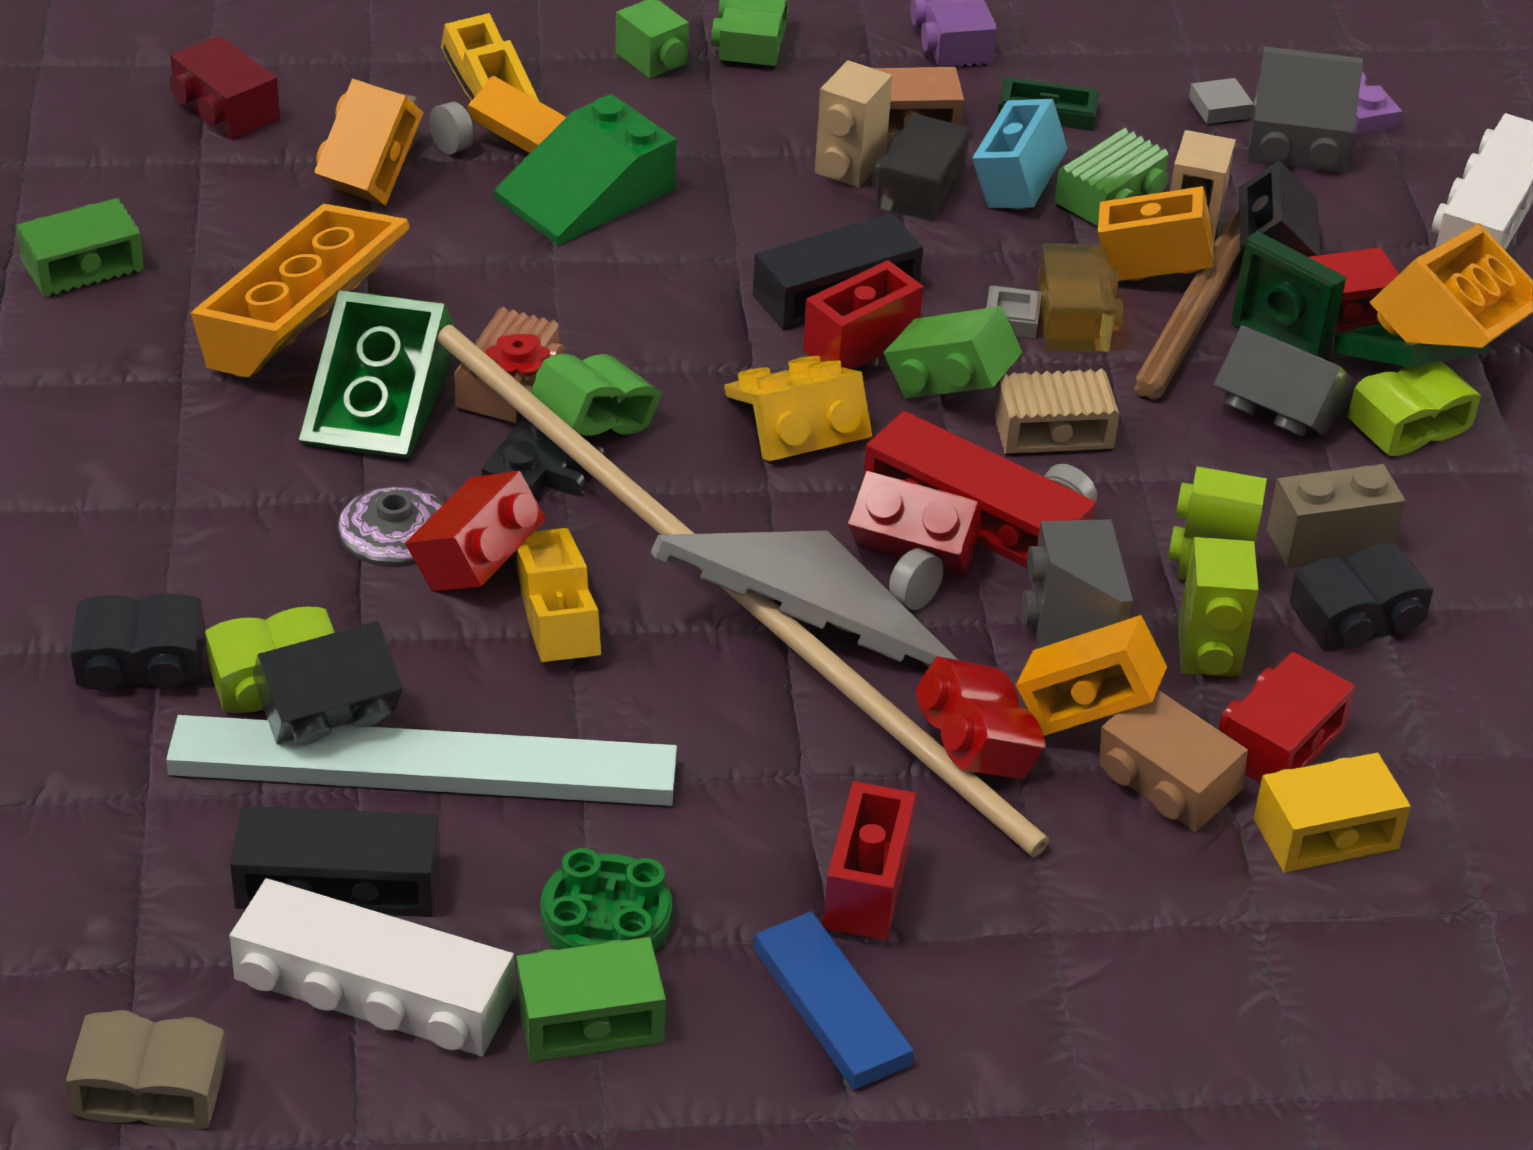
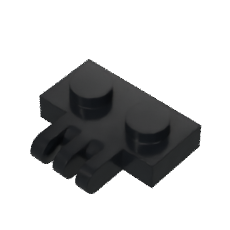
(538, 461)

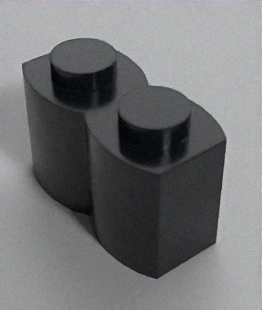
(1361, 596)
(138, 641)

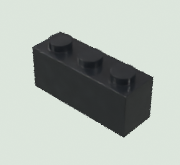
(811, 265)
(351, 856)

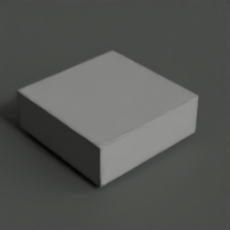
(1221, 101)
(1019, 306)

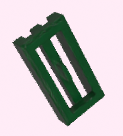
(1073, 104)

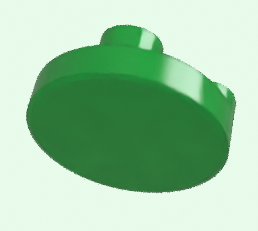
(605, 900)

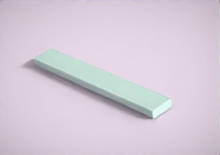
(427, 761)

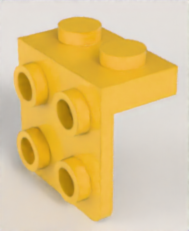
(804, 406)

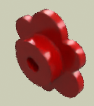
(519, 354)

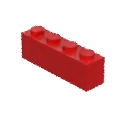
(1008, 495)

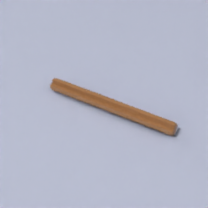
(1190, 313)

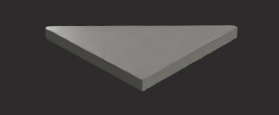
(812, 580)

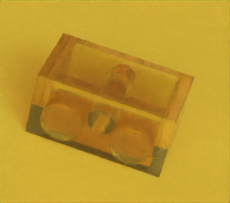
(1078, 297)

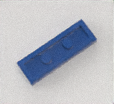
(833, 1000)

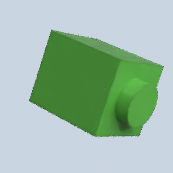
(652, 37)

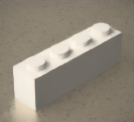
(1494, 185)
(373, 967)

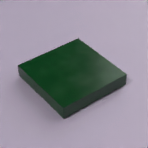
(1288, 296)
(1378, 344)

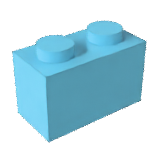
(1020, 153)

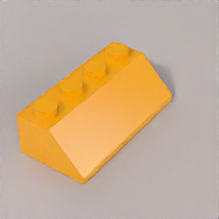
(291, 286)
(1457, 294)

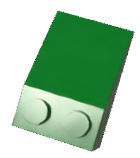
(591, 170)
(377, 375)

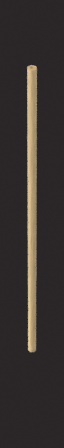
(764, 609)

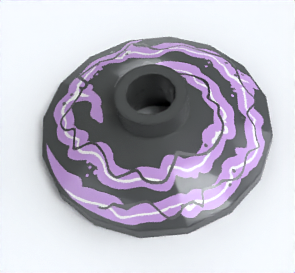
(382, 521)

